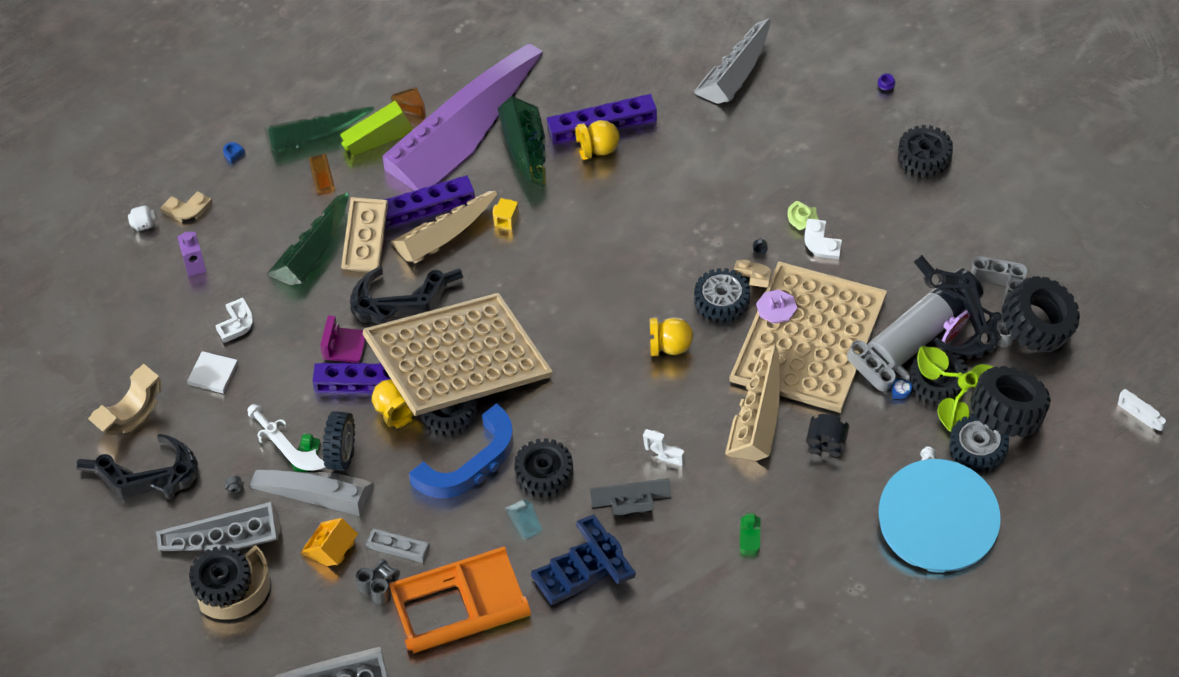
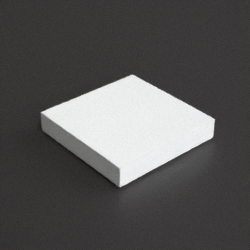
(212, 372)

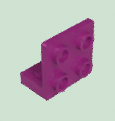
(341, 343)

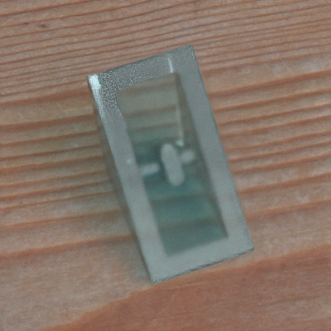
(524, 518)

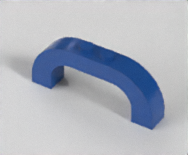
(476, 469)

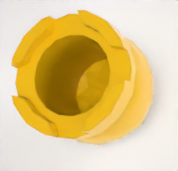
(599, 138)
(671, 336)
(391, 404)

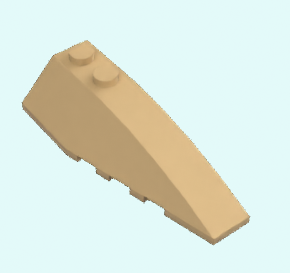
(432, 235)
(756, 423)

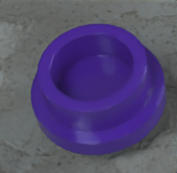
(886, 81)

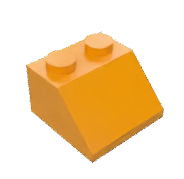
(330, 542)

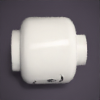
(142, 218)

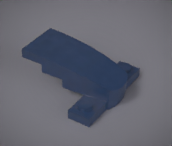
(584, 564)

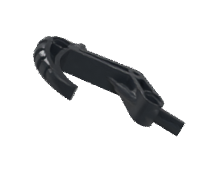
(968, 293)
(380, 309)
(166, 479)

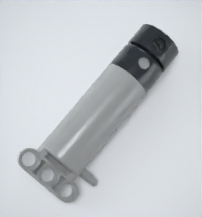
(906, 336)

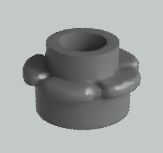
(234, 484)

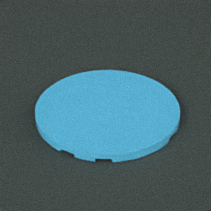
(939, 515)

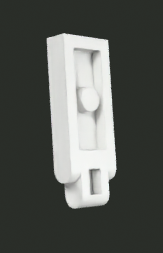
(1141, 410)

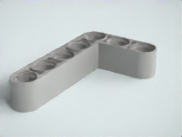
(1004, 274)

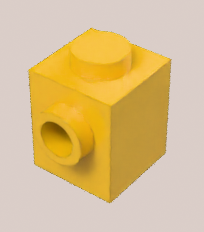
(505, 213)

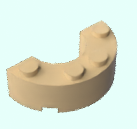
(133, 407)
(254, 597)

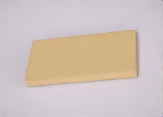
(364, 234)

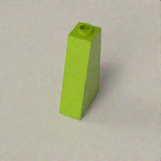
(377, 130)

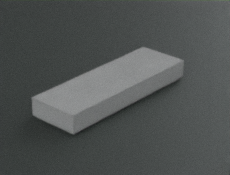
(397, 545)

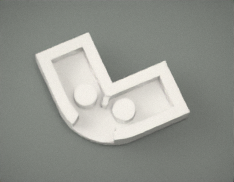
(818, 244)
(240, 321)
(656, 442)

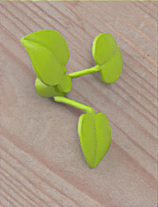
(933, 363)

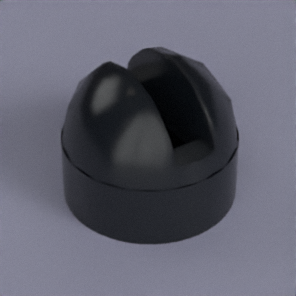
(760, 246)

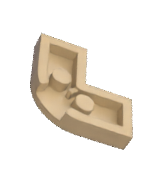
(193, 208)
(759, 274)

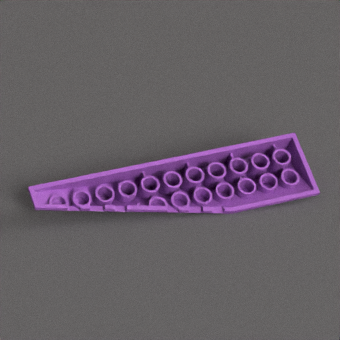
(459, 124)

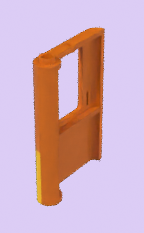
(487, 591)

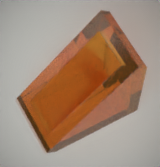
(410, 102)
(321, 173)

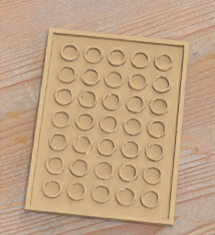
(816, 338)
(456, 353)

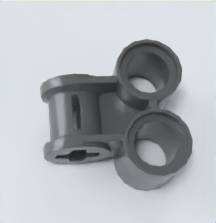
(377, 580)

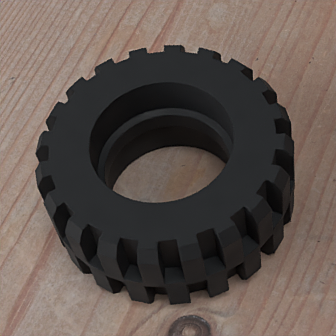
(1029, 328)
(1010, 401)

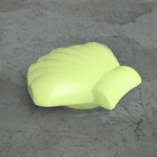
(799, 213)

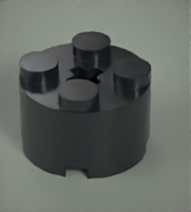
(827, 434)

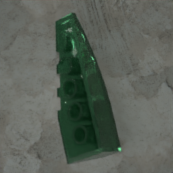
(304, 130)
(524, 137)
(304, 255)

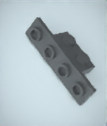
(631, 496)

